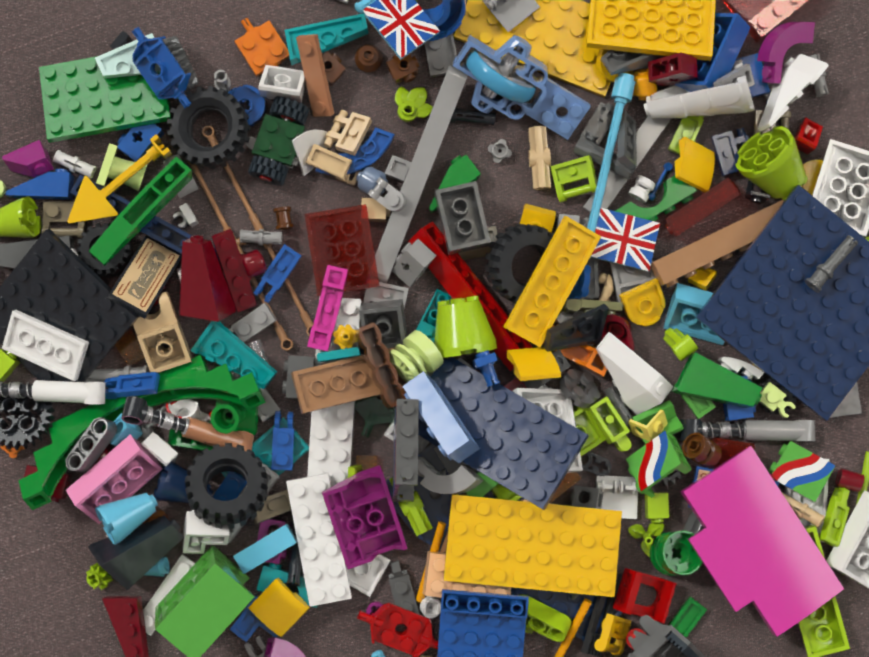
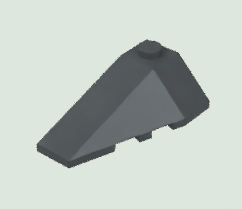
(621, 61)

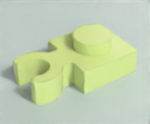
(773, 398)

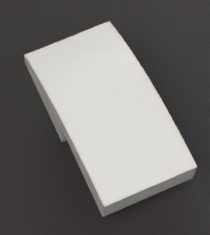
(735, 365)

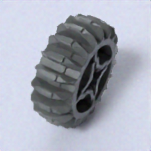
(179, 54)

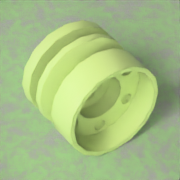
(415, 356)

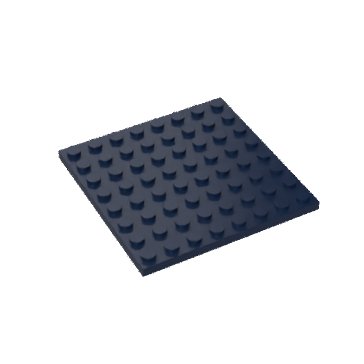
(769, 315)

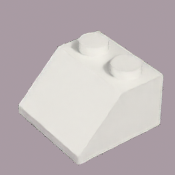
(282, 82)

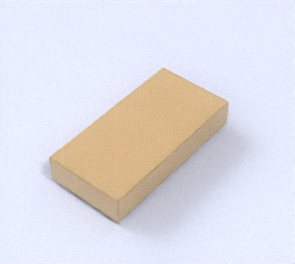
(328, 161)

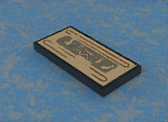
(145, 277)

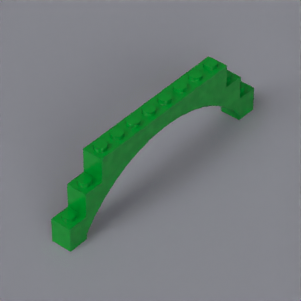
(178, 383)

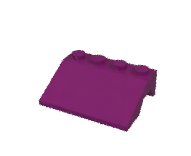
(364, 517)

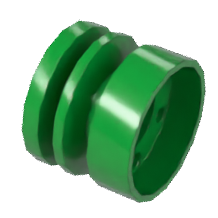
(684, 558)

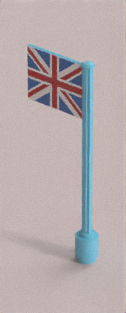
(399, 23)
(624, 237)

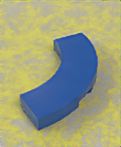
(368, 152)

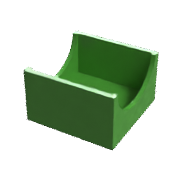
(202, 603)

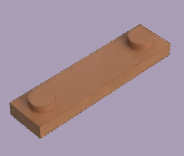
(315, 75)

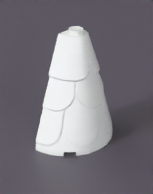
(680, 103)

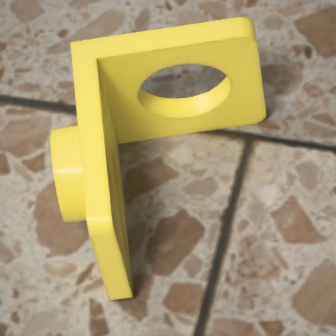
(652, 429)

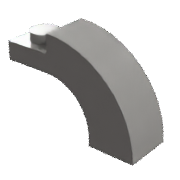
(456, 483)

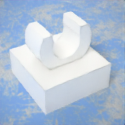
(188, 216)

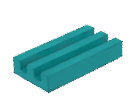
(338, 354)

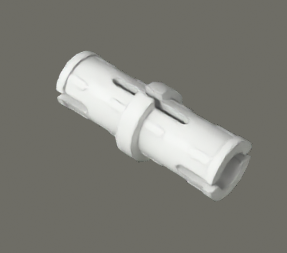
(62, 159)

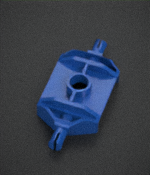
(171, 80)

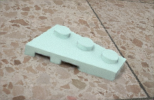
(119, 61)

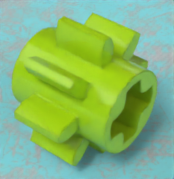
(98, 577)

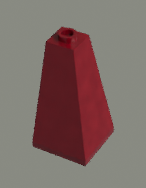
(203, 284)

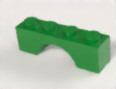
(674, 192)

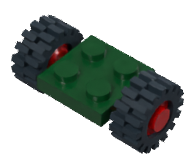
(275, 140)

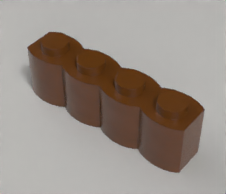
(378, 360)

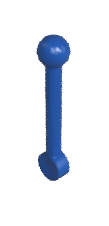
(667, 167)

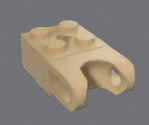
(159, 329)

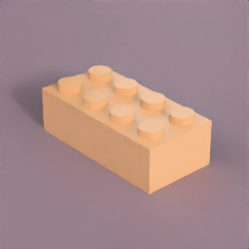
(434, 580)

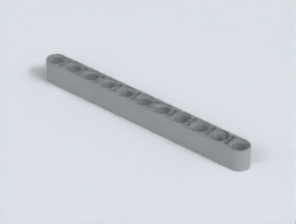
(419, 170)

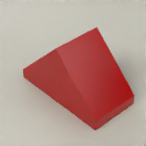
(808, 136)

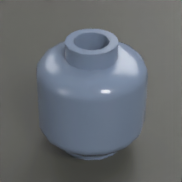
(368, 177)

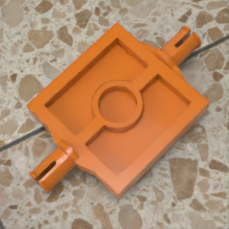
(261, 46)

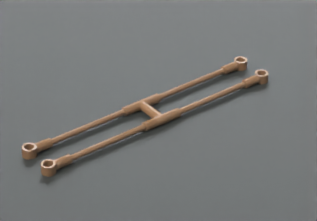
(257, 225)

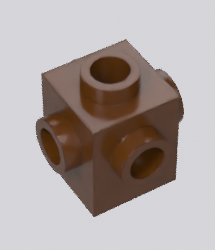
(334, 63)
(403, 74)

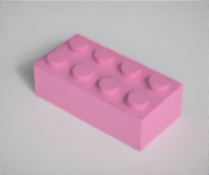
(114, 477)

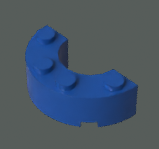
(447, 17)

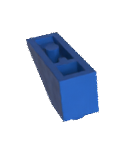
(46, 186)

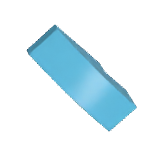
(265, 548)

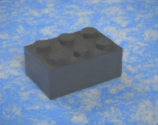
(462, 218)

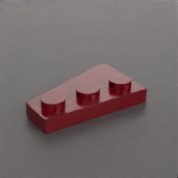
(129, 623)

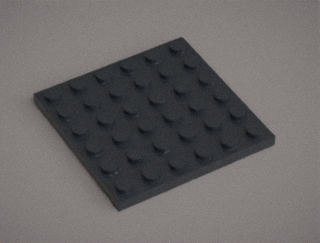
(67, 294)

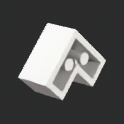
(199, 534)

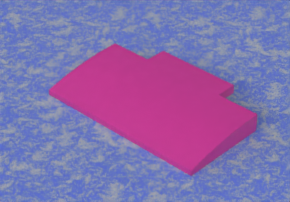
(758, 544)

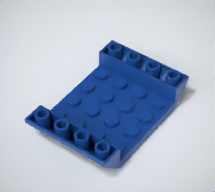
(481, 624)

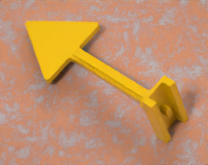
(92, 203)

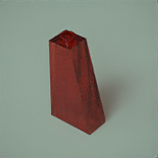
(702, 207)

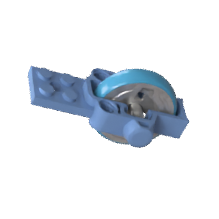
(518, 85)

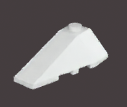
(796, 75)
(636, 380)

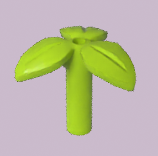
(637, 531)

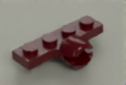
(238, 268)

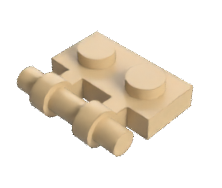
(352, 134)

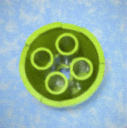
(772, 162)
(462, 327)

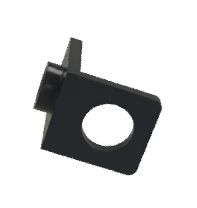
(756, 197)

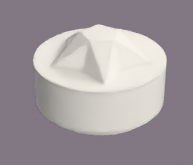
(430, 607)

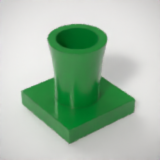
(232, 417)

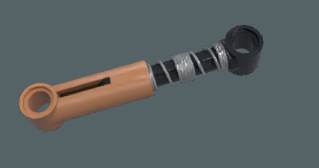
(138, 411)

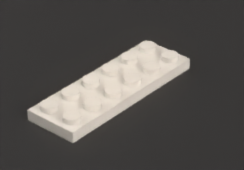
(317, 542)

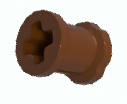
(283, 218)

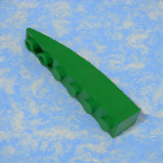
(142, 210)

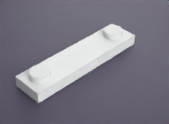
(180, 568)

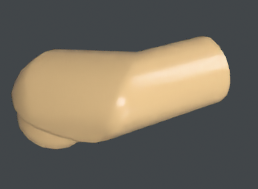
(607, 287)

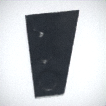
(578, 331)

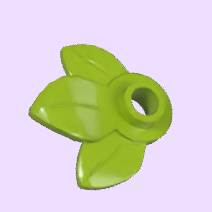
(413, 101)

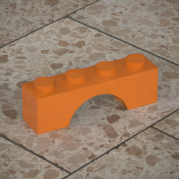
(585, 357)

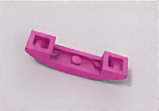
(328, 308)

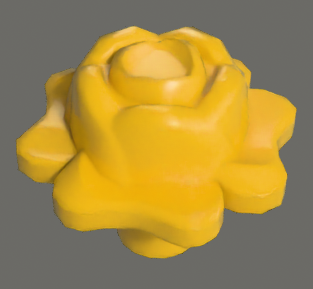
(345, 336)

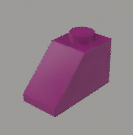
(29, 160)

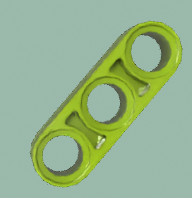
(547, 620)

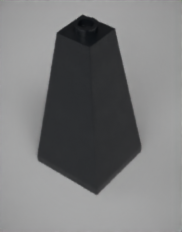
(138, 551)

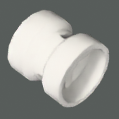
(642, 189)

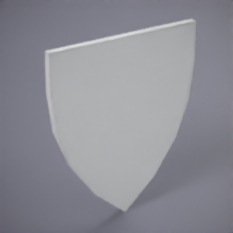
(304, 144)

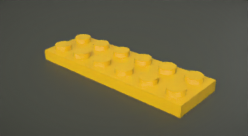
(552, 281)

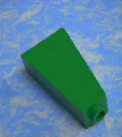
(712, 382)

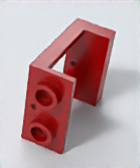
(629, 589)

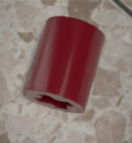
(849, 480)

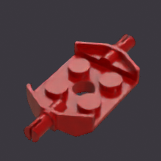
(413, 640)

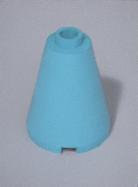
(125, 515)

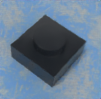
(121, 40)

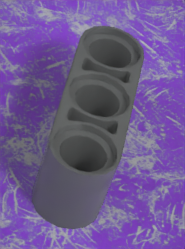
(82, 447)

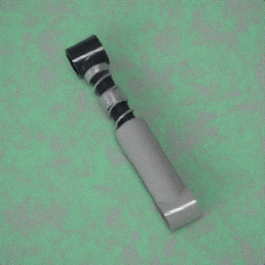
(752, 429)

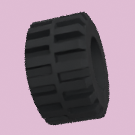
(115, 265)

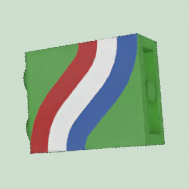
(656, 462)
(801, 471)

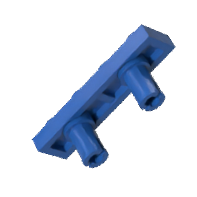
(484, 362)

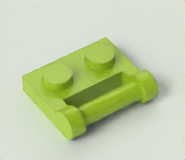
(571, 172)

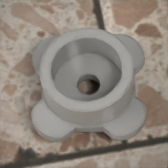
(493, 149)

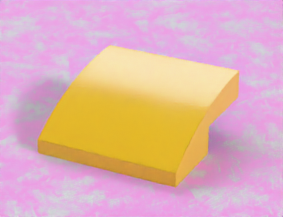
(695, 164)
(533, 363)
(279, 607)

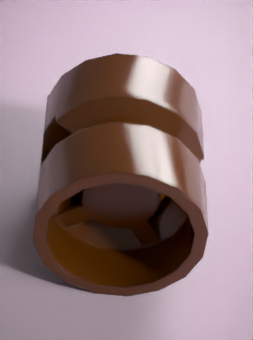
(701, 450)

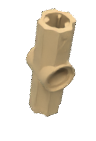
(539, 157)

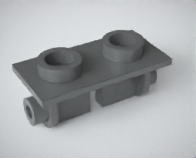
(599, 123)

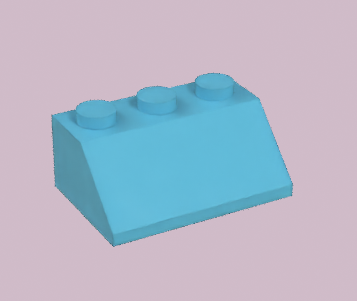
(683, 308)

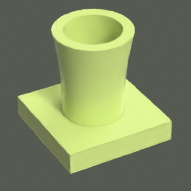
(114, 166)

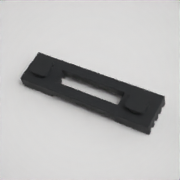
(591, 637)

